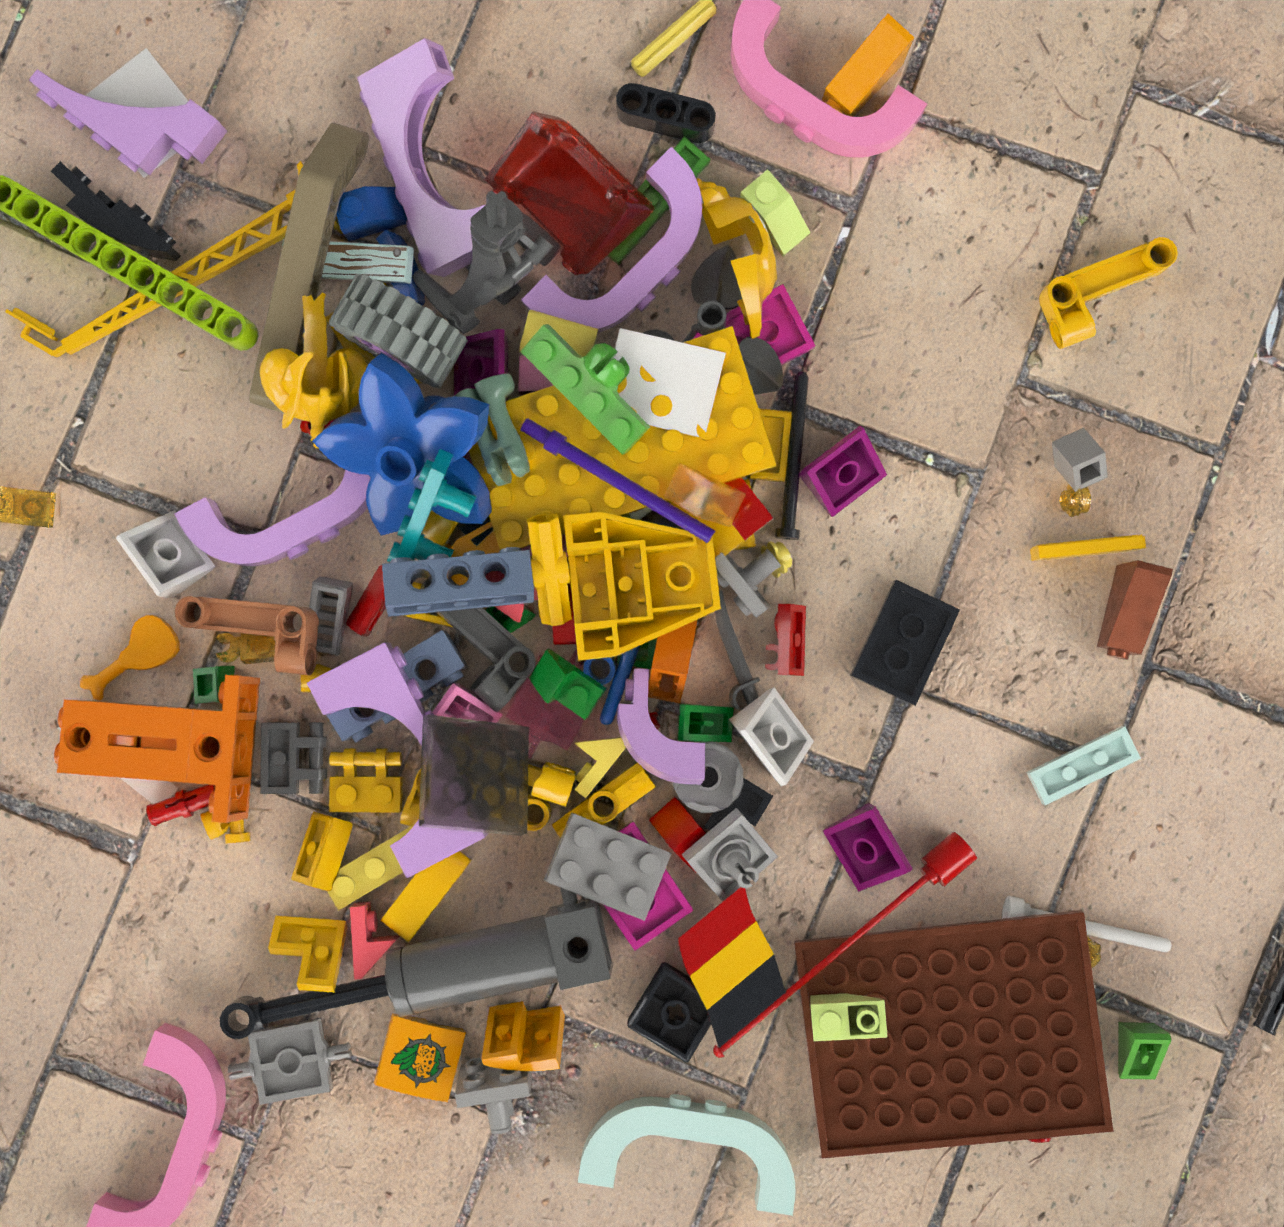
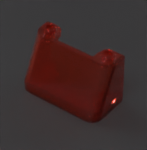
(569, 190)

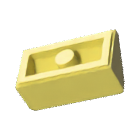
(577, 335)

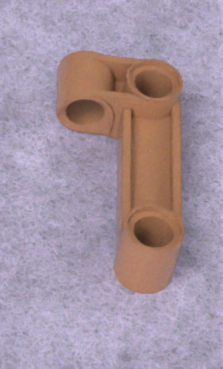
(293, 649)

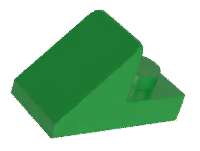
(567, 684)

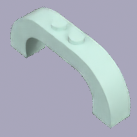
(696, 1122)

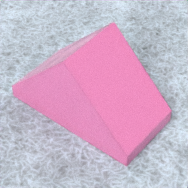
(464, 704)

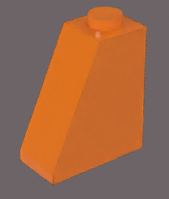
(671, 663)

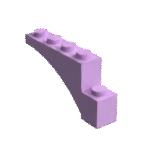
(136, 132)

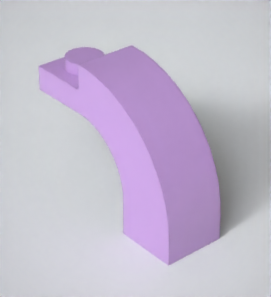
(652, 750)

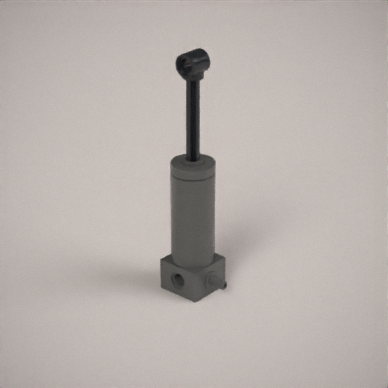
(460, 968)

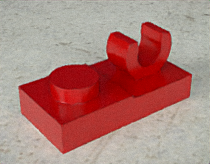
(790, 628)

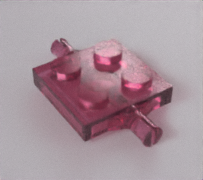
(545, 721)

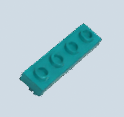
(434, 493)

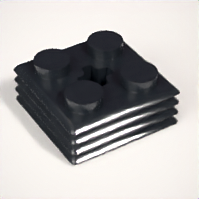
(651, 1017)

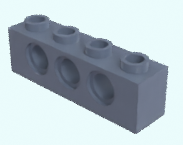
(441, 595)
(448, 662)

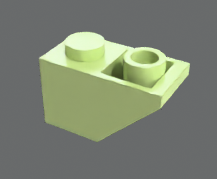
(847, 1017)

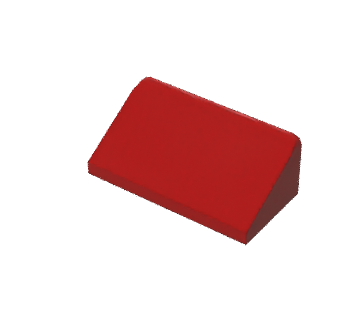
(369, 606)

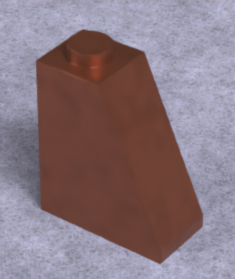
(1132, 607)

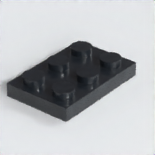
(905, 642)

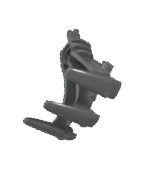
(494, 263)

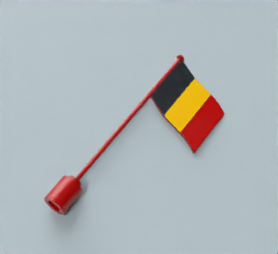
(738, 969)

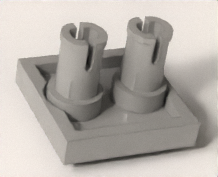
(493, 1087)

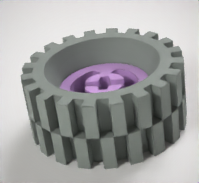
(399, 327)

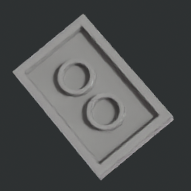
(607, 866)

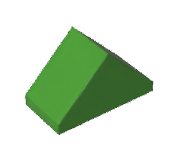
(1141, 1049)

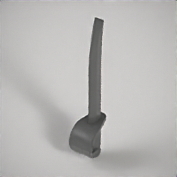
(736, 657)

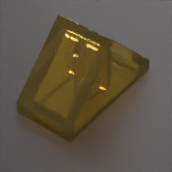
(704, 496)

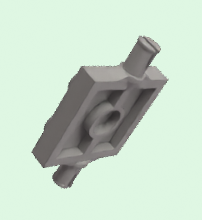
(290, 1061)

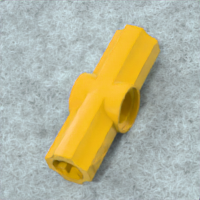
(549, 569)
(623, 792)

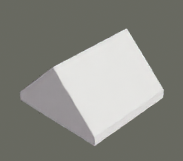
(165, 555)
(773, 734)

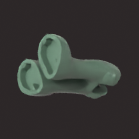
(508, 447)

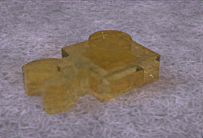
(249, 647)

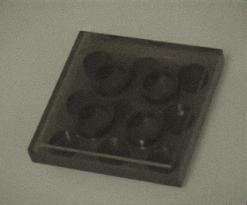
(474, 776)

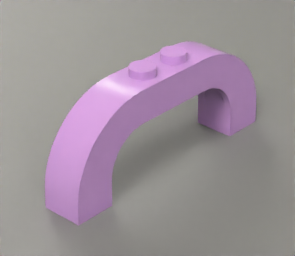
(681, 191)
(288, 538)

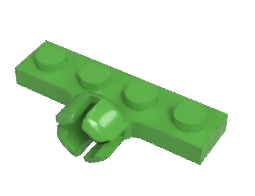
(589, 384)

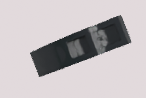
(115, 219)

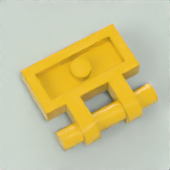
(365, 793)

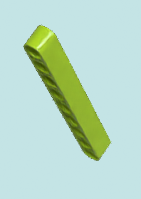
(134, 271)

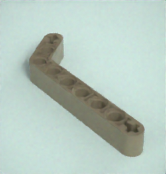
(307, 242)

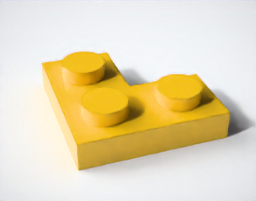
(317, 942)

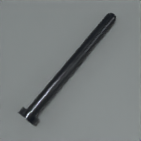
(787, 529)

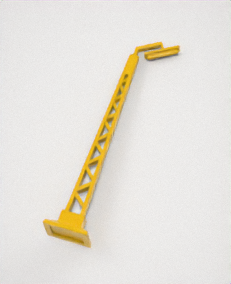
(89, 334)

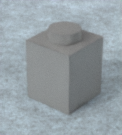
(1079, 459)

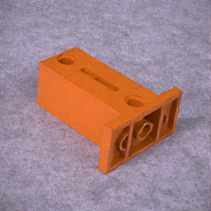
(168, 743)

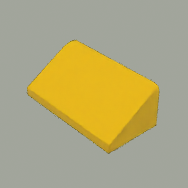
(322, 851)

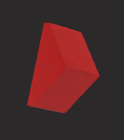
(677, 827)

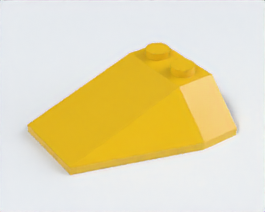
(635, 581)

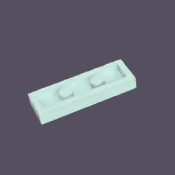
(1083, 765)

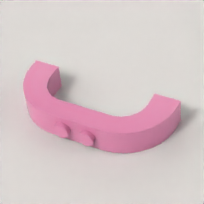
(800, 110)
(203, 1083)

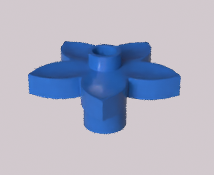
(398, 436)

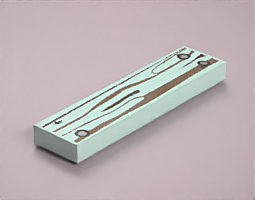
(377, 261)

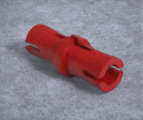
(182, 804)

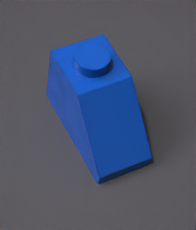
(369, 211)

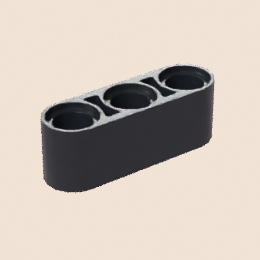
(655, 99)

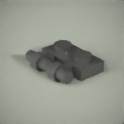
(281, 757)

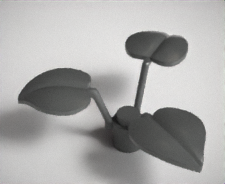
(717, 289)

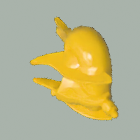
(313, 384)

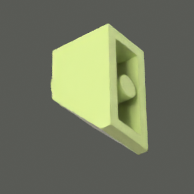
(777, 212)

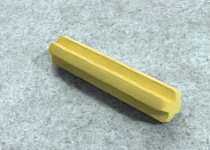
(673, 37)

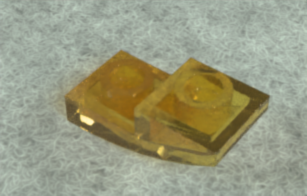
(27, 507)

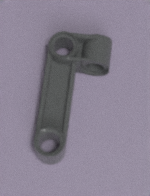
(498, 681)

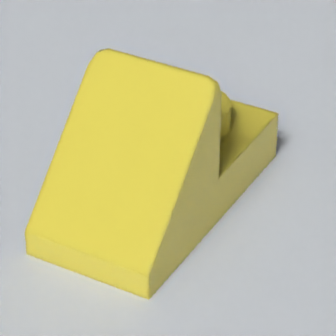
(605, 753)

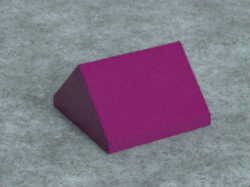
(481, 358)
(844, 472)
(867, 848)

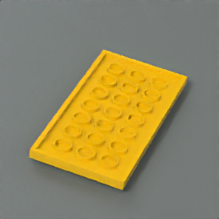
(555, 485)

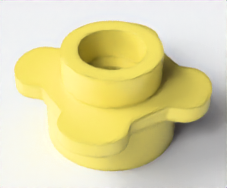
(781, 554)

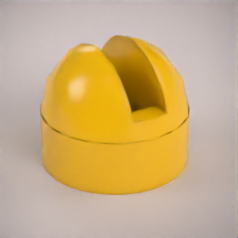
(213, 829)

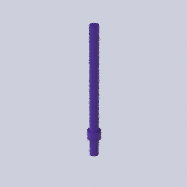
(557, 444)

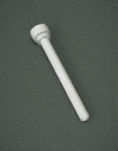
(1017, 908)

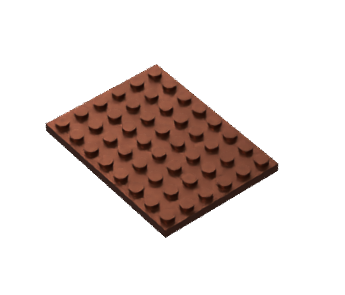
(982, 1039)

